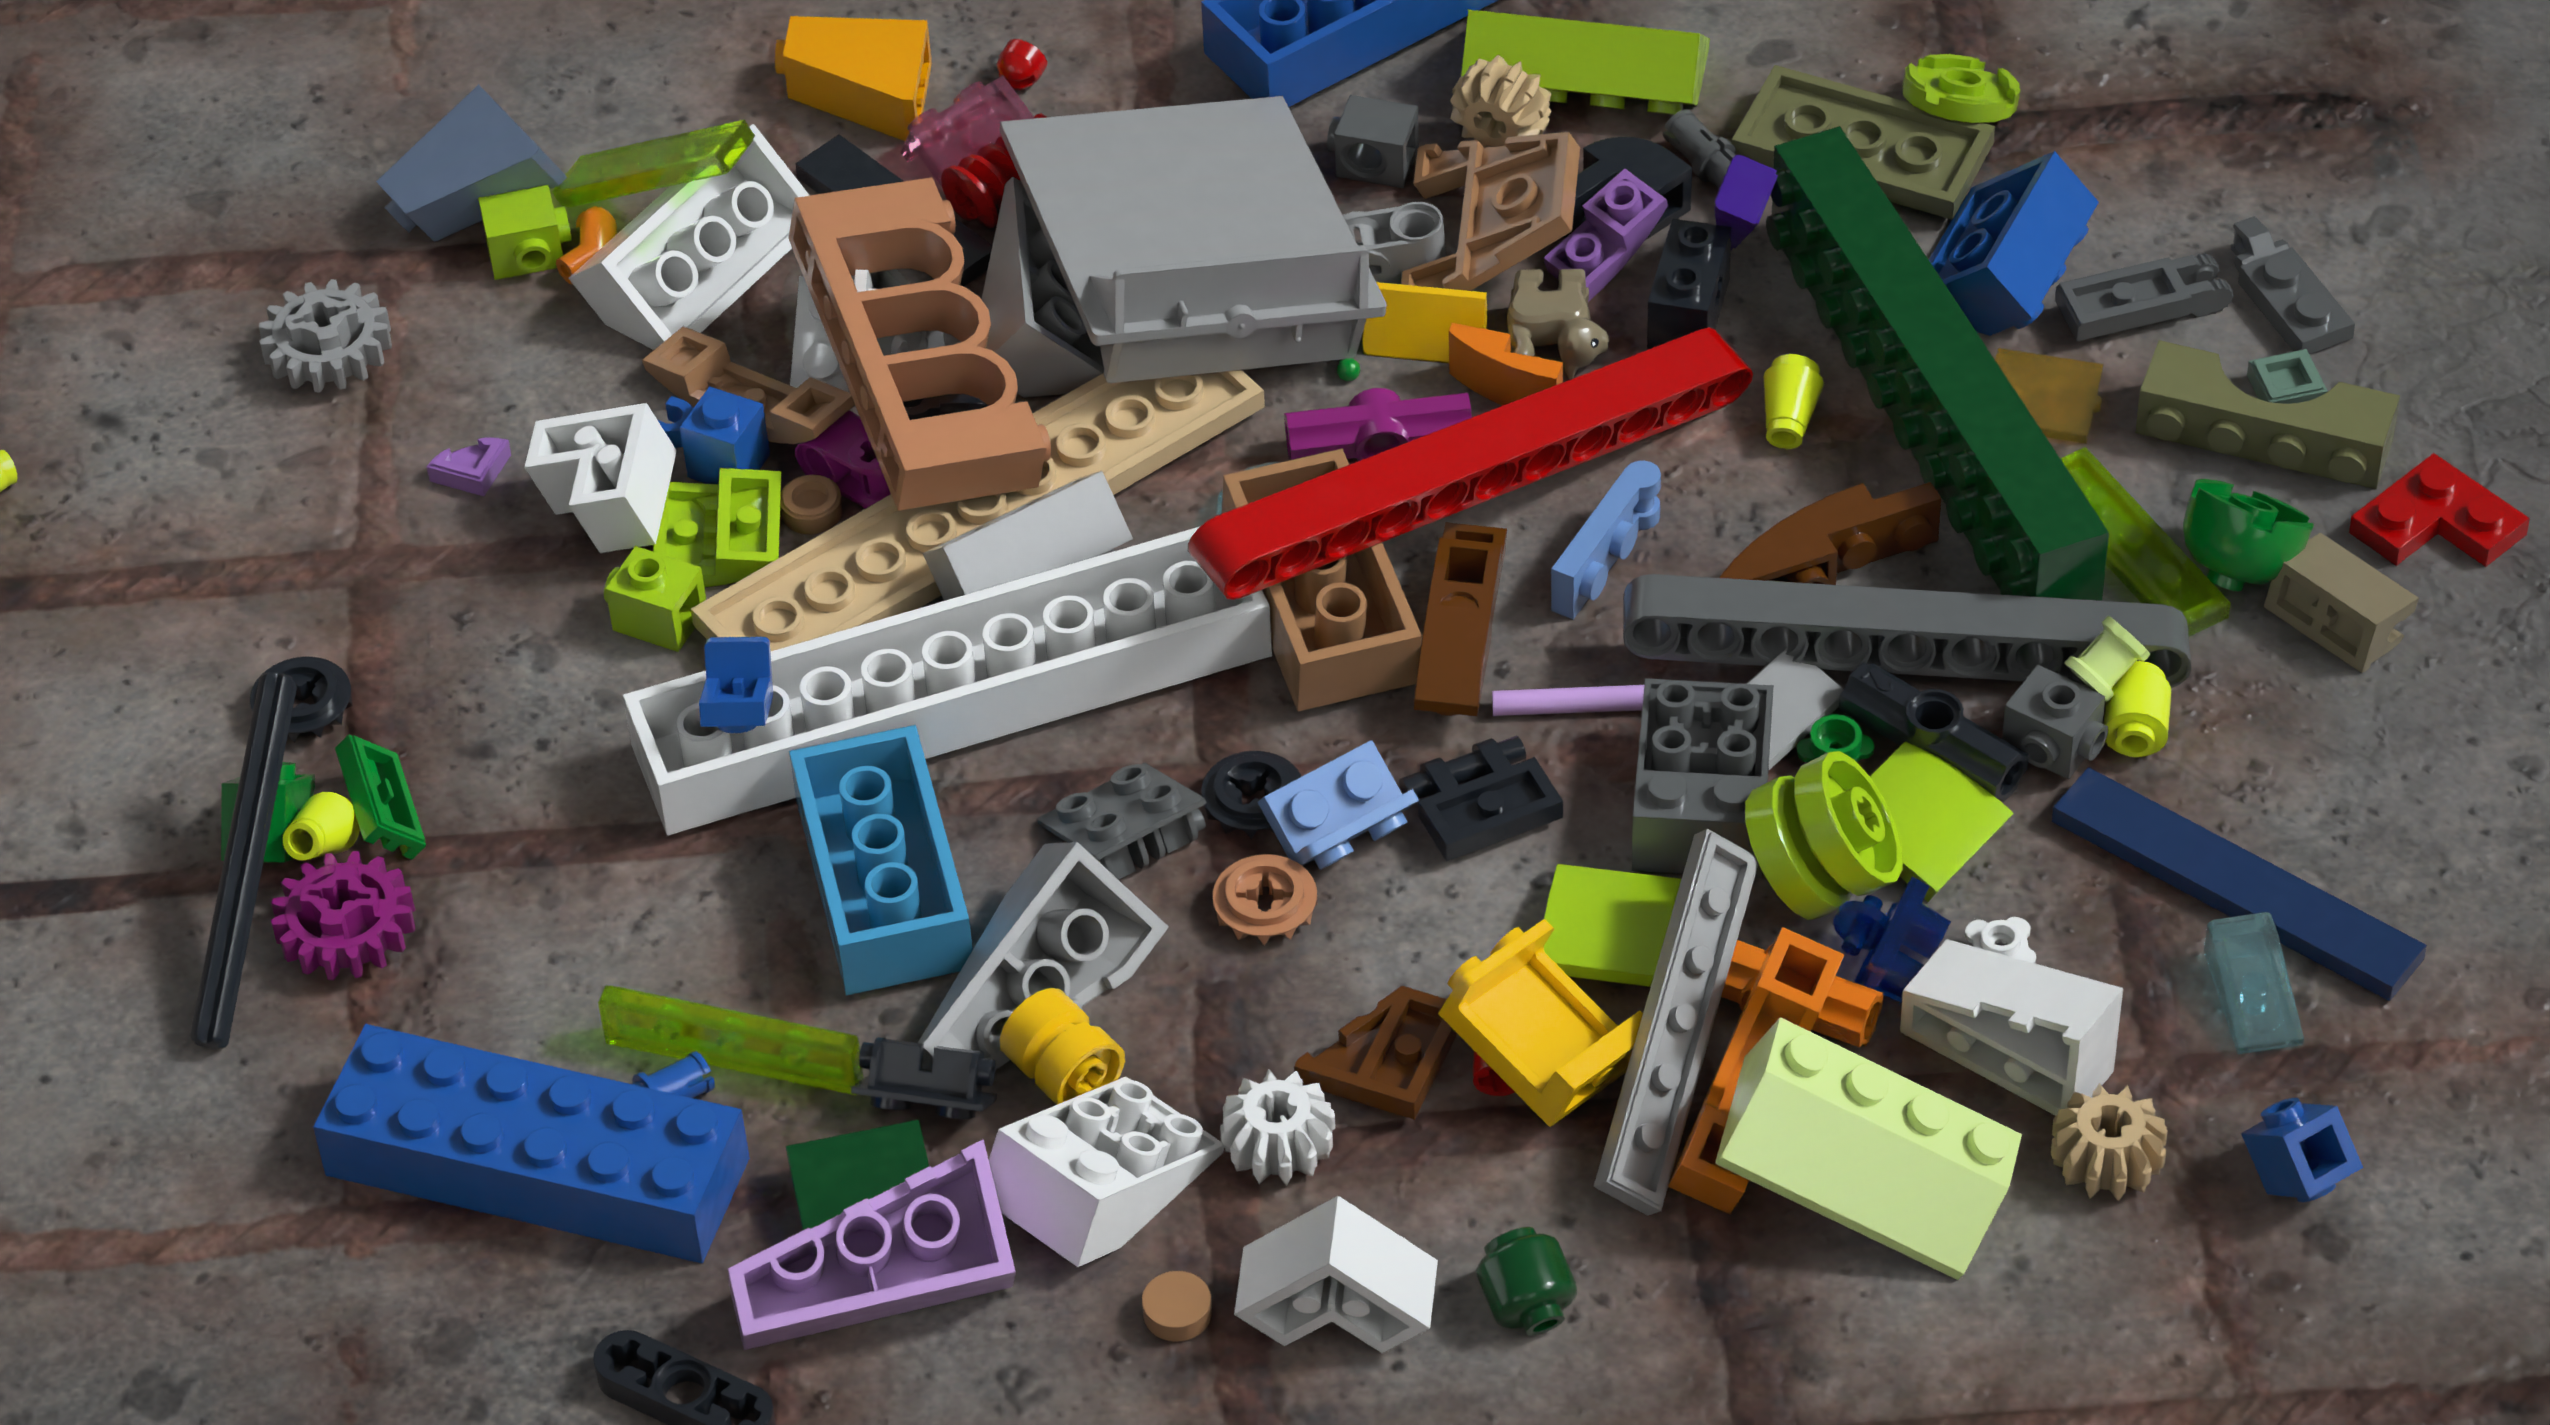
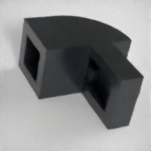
(1646, 161)

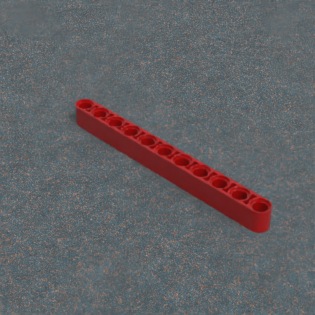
(1467, 463)

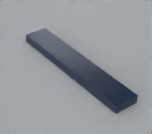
(2239, 883)

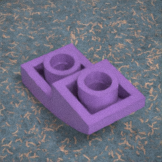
(1614, 229)

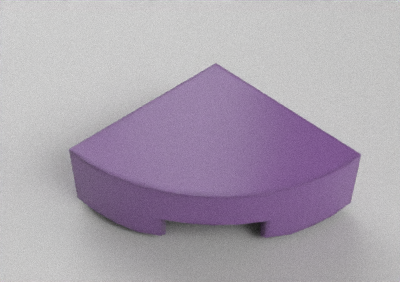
(472, 467)

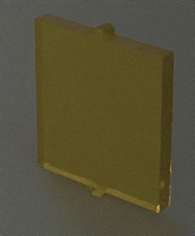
(2055, 391)

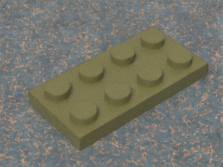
(1910, 153)

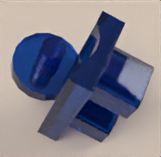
(1906, 923)

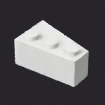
(2015, 1022)

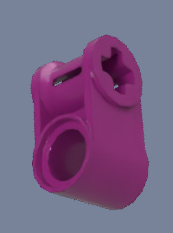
(847, 459)

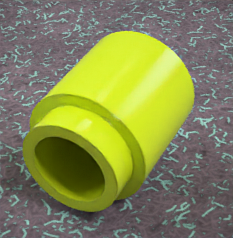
(2139, 711)

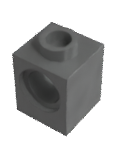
(1375, 141)

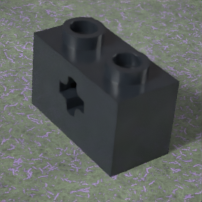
(1689, 281)

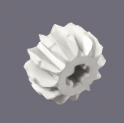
(1277, 1127)

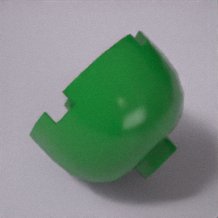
(2241, 534)

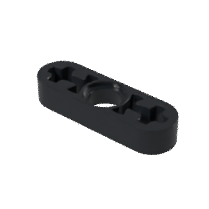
(669, 1367)

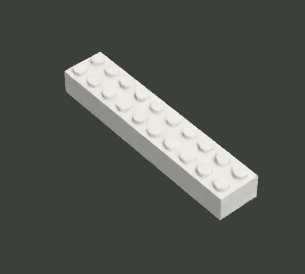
(956, 673)

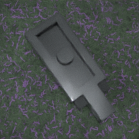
(2287, 290)

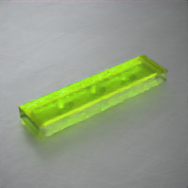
(654, 164)
(2143, 553)
(730, 1039)

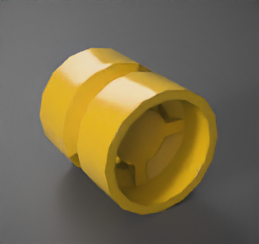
(1059, 1047)

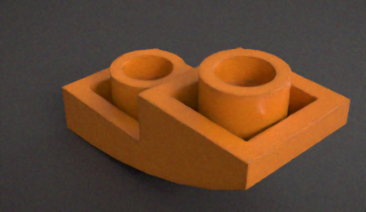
(1488, 367)

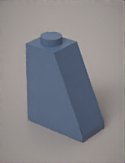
(462, 158)

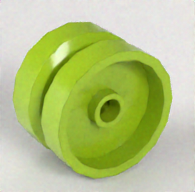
(1823, 835)

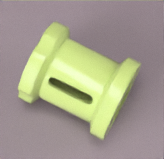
(2107, 658)

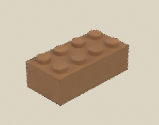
(1339, 625)

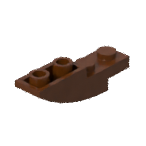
(1841, 535)
(1459, 619)

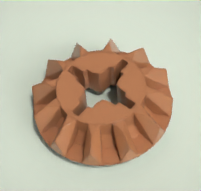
(1239, 891)

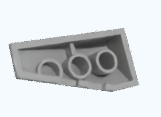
(1056, 928)

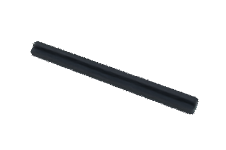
(243, 861)

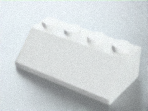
(693, 249)

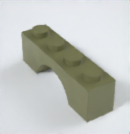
(2331, 436)

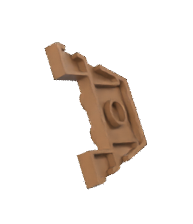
(1512, 204)

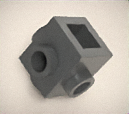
(2055, 721)

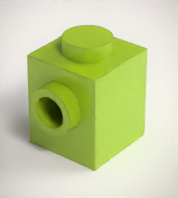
(523, 231)
(654, 598)

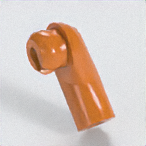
(596, 230)

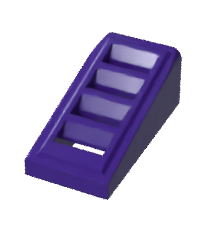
(1743, 196)

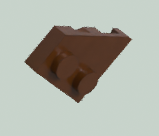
(1385, 1055)

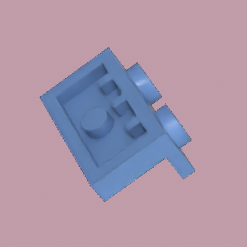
(1336, 804)

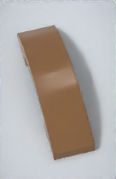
(694, 361)

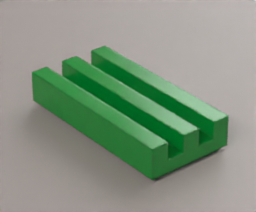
(380, 796)

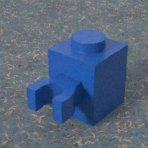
(718, 433)

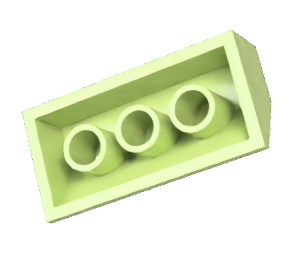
(1867, 1148)

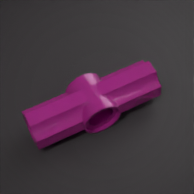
(1371, 423)

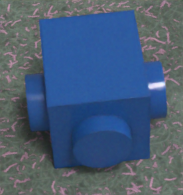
(2301, 1149)

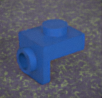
(736, 683)

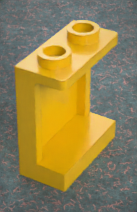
(1537, 1025)

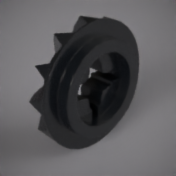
(324, 682)
(1245, 774)

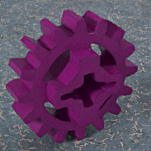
(343, 915)

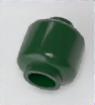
(1526, 1280)

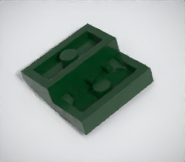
(852, 1167)

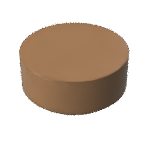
(811, 504)
(1177, 1306)

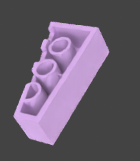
(882, 1257)

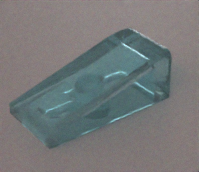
(2252, 982)

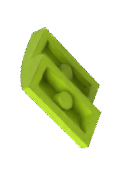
(723, 526)
(1937, 813)
(1608, 923)

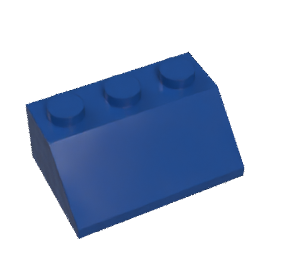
(2013, 242)

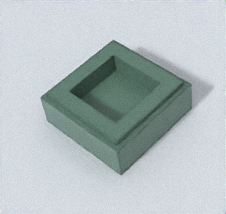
(2286, 378)

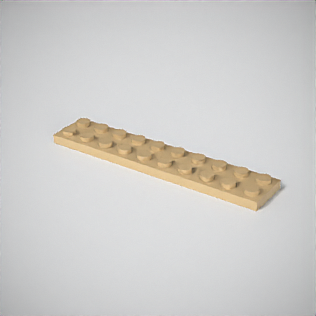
(876, 558)

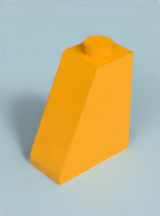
(858, 69)

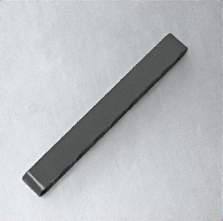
(1885, 626)

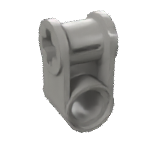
(1399, 238)

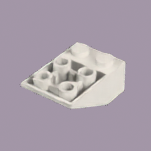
(1097, 1167)

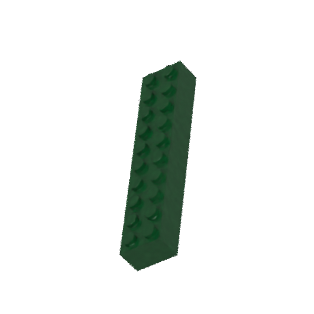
(1933, 374)

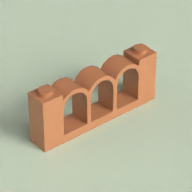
(933, 456)

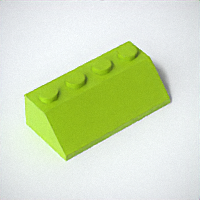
(1594, 58)

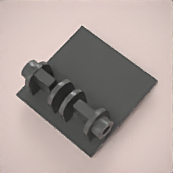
(1127, 816)

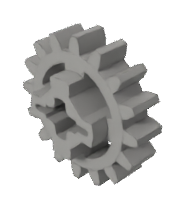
(325, 335)

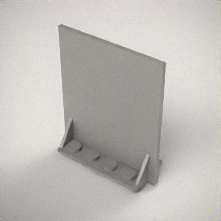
(1196, 237)

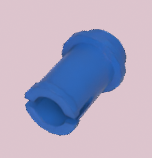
(680, 1077)

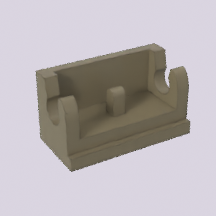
(2340, 602)

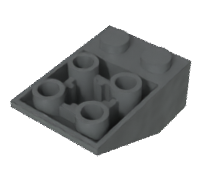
(1697, 766)

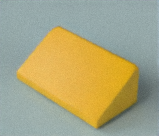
(1420, 321)

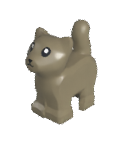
(1555, 318)

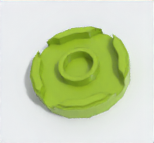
(1960, 89)

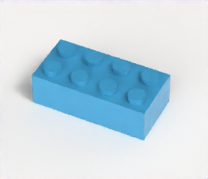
(881, 859)

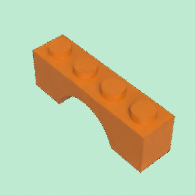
(1788, 986)

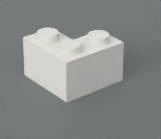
(607, 471)
(1336, 1270)

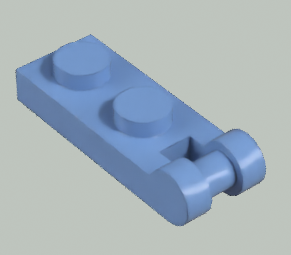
(1606, 537)

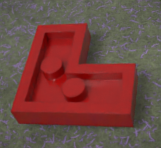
(2443, 502)

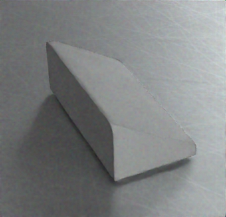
(1799, 699)

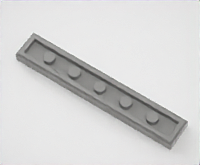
(1676, 1023)

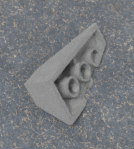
(1032, 308)

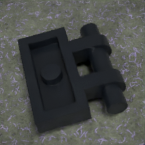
(1488, 808)

